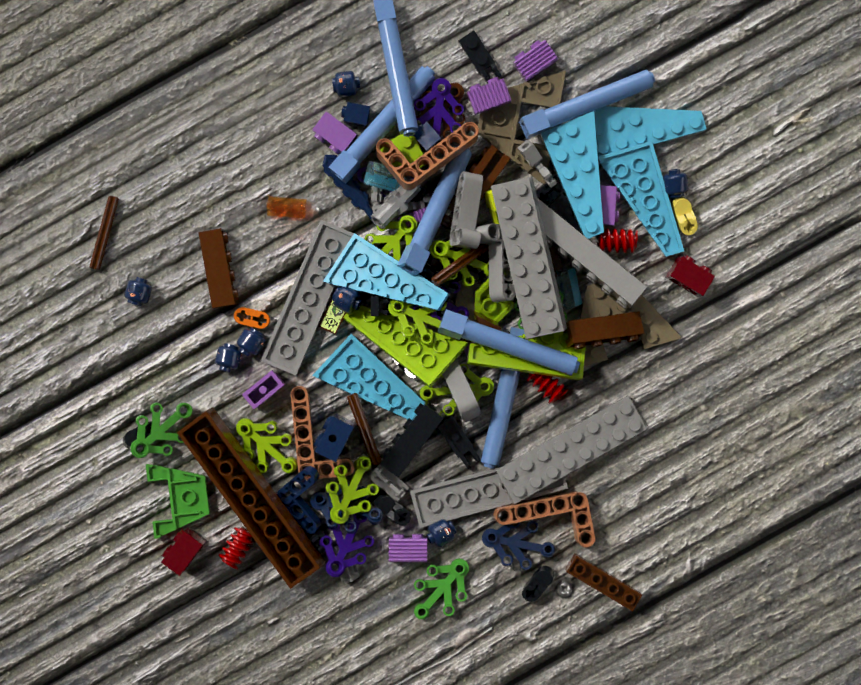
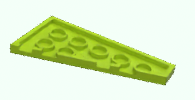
(488, 357)
(423, 361)

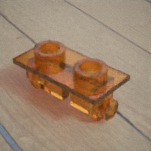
(286, 207)

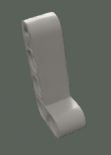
(466, 211)
(500, 278)
(461, 392)

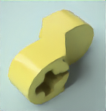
(688, 223)

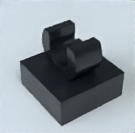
(427, 192)
(376, 306)
(315, 539)

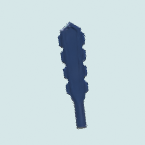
(350, 189)

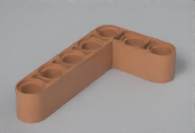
(427, 158)
(309, 441)
(549, 503)

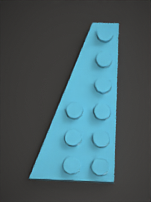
(627, 126)
(575, 159)
(642, 186)
(377, 273)
(361, 372)

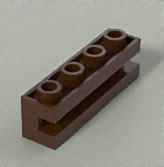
(489, 167)
(217, 268)
(604, 329)
(603, 582)

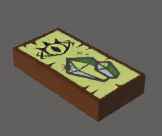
(332, 318)

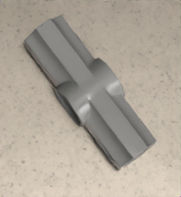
(394, 205)

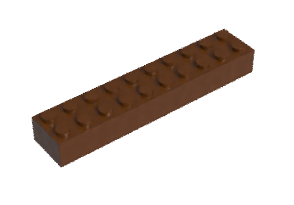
(251, 497)

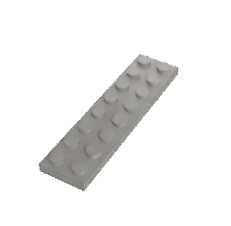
(306, 300)
(570, 449)
(467, 496)

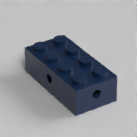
(336, 435)

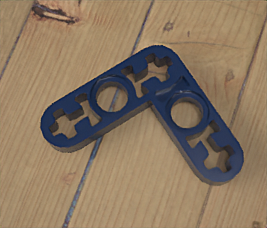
(295, 499)

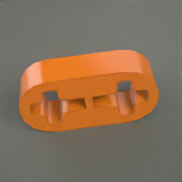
(250, 322)

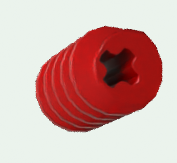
(617, 240)
(548, 385)
(237, 547)

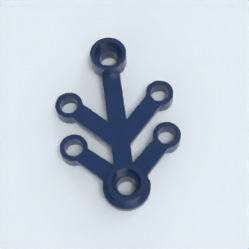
(323, 506)
(515, 543)

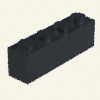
(412, 438)

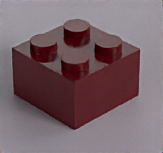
(690, 276)
(181, 554)

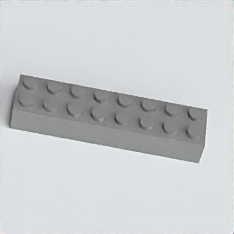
(529, 257)
(590, 259)

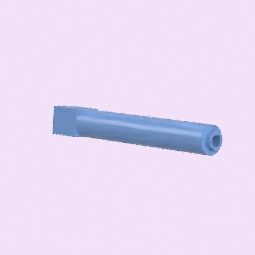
(396, 67)
(543, 120)
(349, 161)
(417, 252)
(459, 327)
(501, 413)

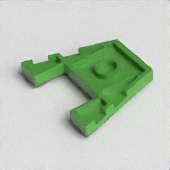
(187, 497)

